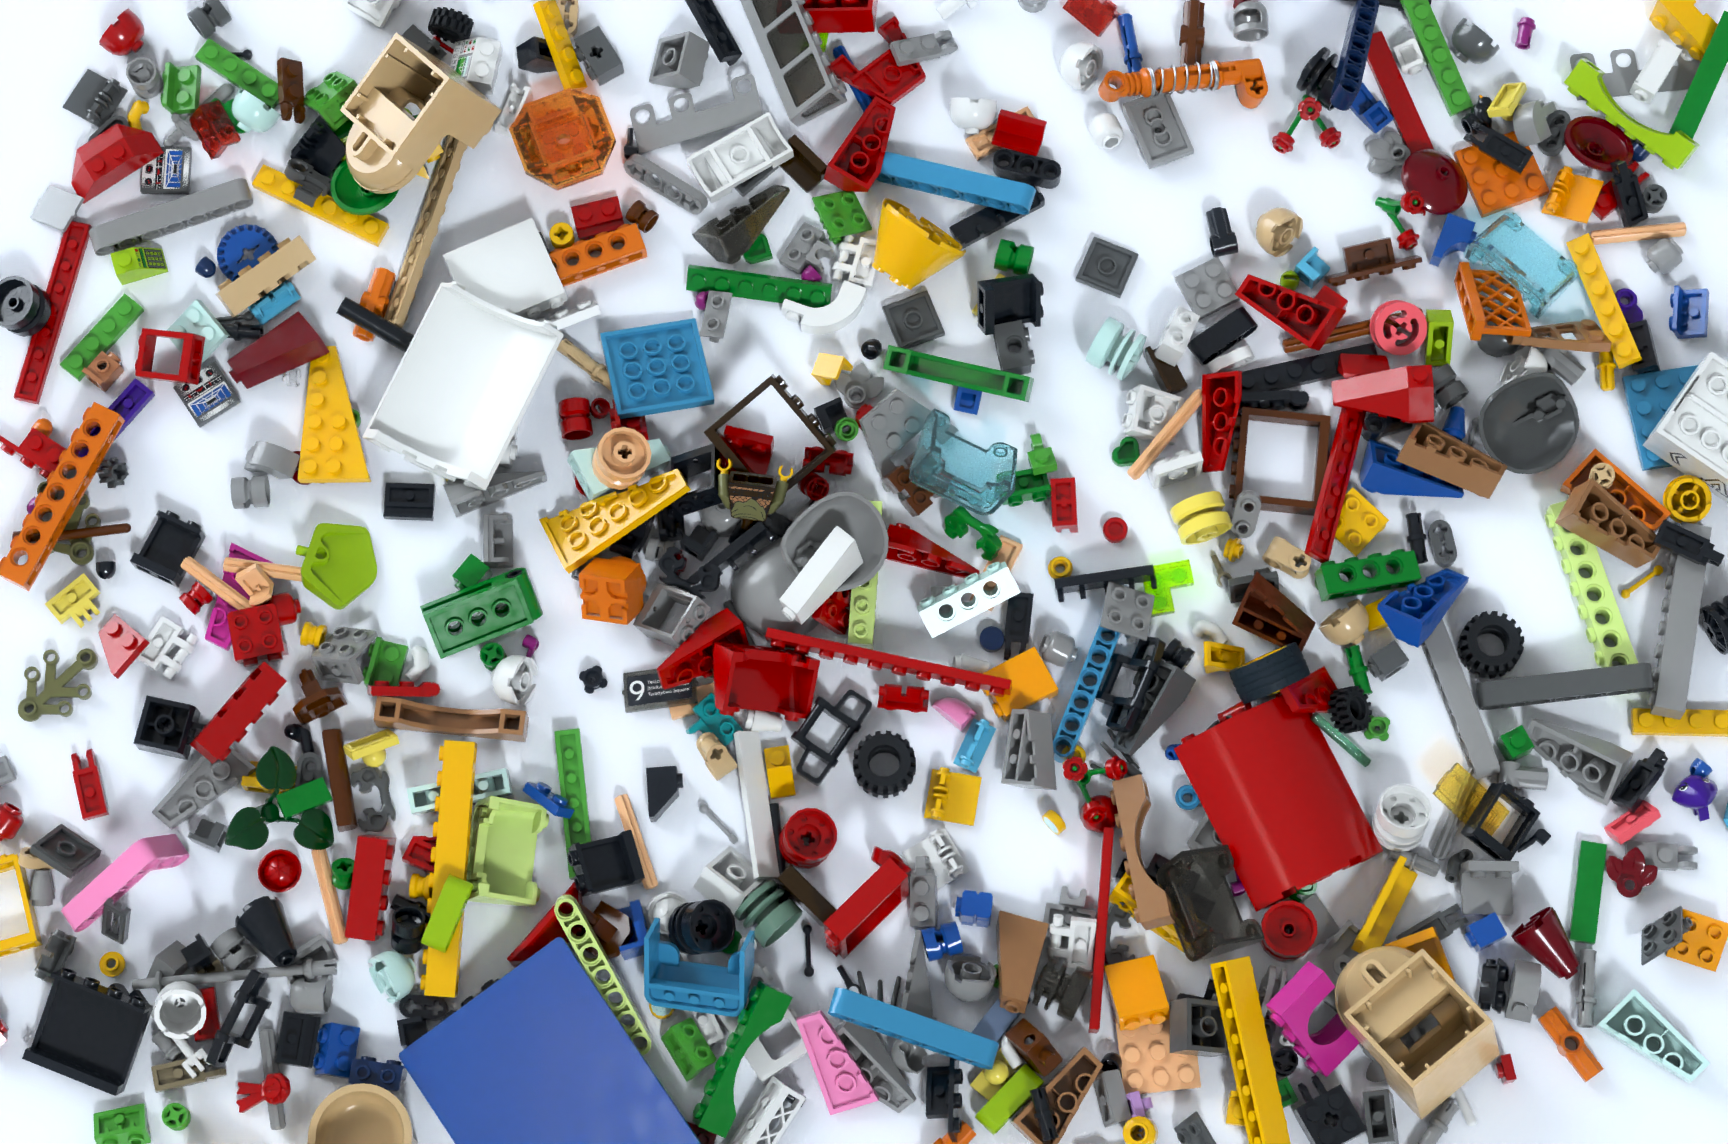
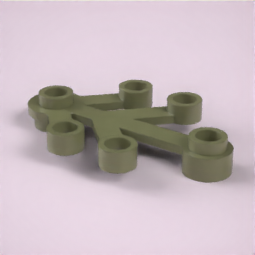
(76, 544)
(55, 687)

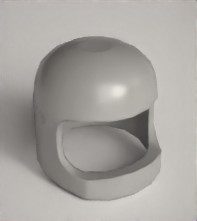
(1250, 21)
(308, 996)

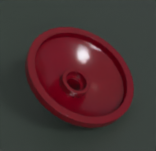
(1597, 143)
(1436, 179)

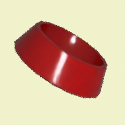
(880, 856)
(279, 870)

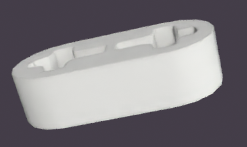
(1232, 360)

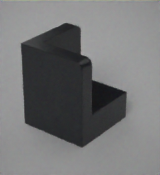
(829, 414)
(699, 542)
(198, 954)
(411, 1030)

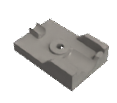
(1146, 115)
(1336, 952)

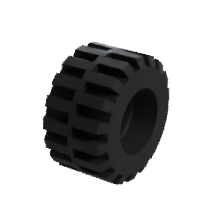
(1504, 630)
(884, 744)

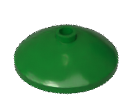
(353, 197)

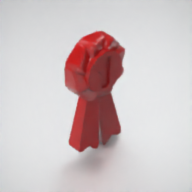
(273, 1089)

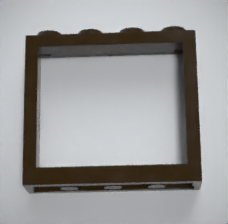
(796, 405)

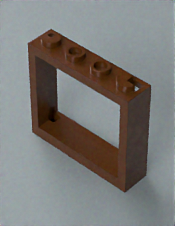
(1284, 417)

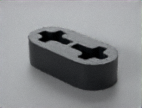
(421, 1000)

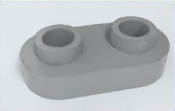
(1244, 515)

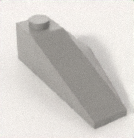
(917, 994)
(876, 1065)

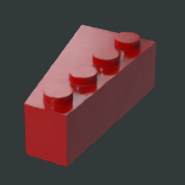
(238, 712)

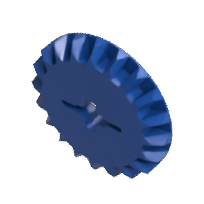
(236, 241)

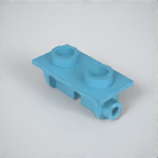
(274, 302)
(974, 745)

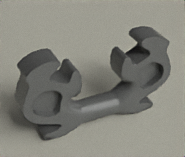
(376, 820)
(1117, 955)

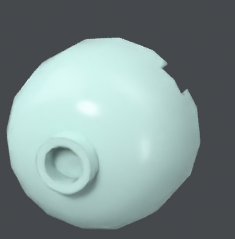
(253, 113)
(393, 974)

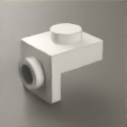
(1410, 57)

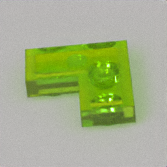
(1168, 577)

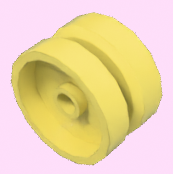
(1201, 518)

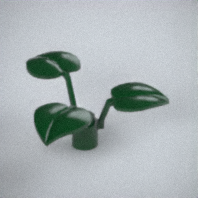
(249, 825)

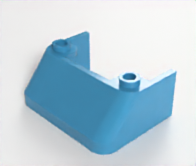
(696, 985)

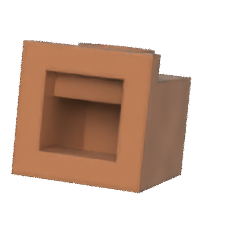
(104, 378)

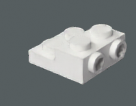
(372, 10)
(1149, 412)
(1175, 469)

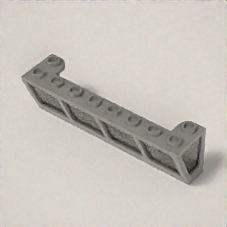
(795, 58)

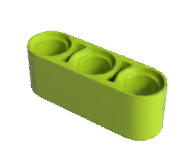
(447, 913)
(1009, 1099)

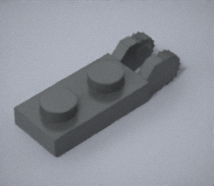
(1440, 923)

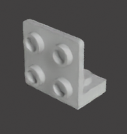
(337, 656)
(1487, 887)

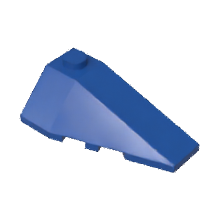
(1387, 476)
(1420, 607)

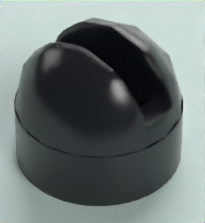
(871, 352)
(106, 569)
(1114, 1062)

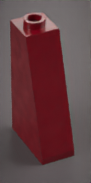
(277, 351)

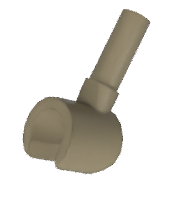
(1220, 571)

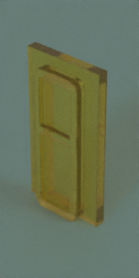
(1462, 794)

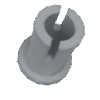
(167, 1046)

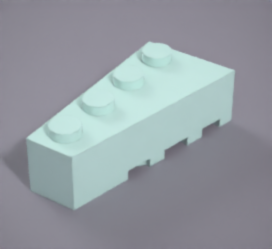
(1651, 1035)

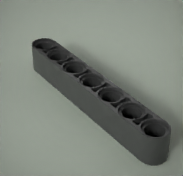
(1564, 686)

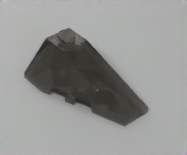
(734, 235)

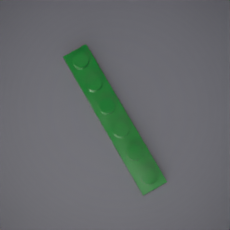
(758, 286)

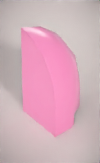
(955, 711)

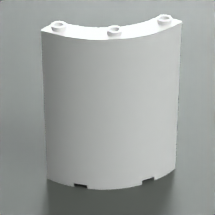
(463, 386)

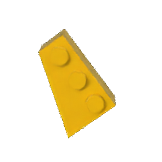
(1684, 25)

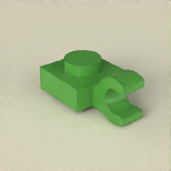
(1041, 458)

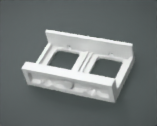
(756, 1054)

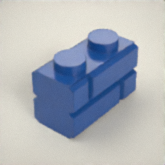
(974, 908)

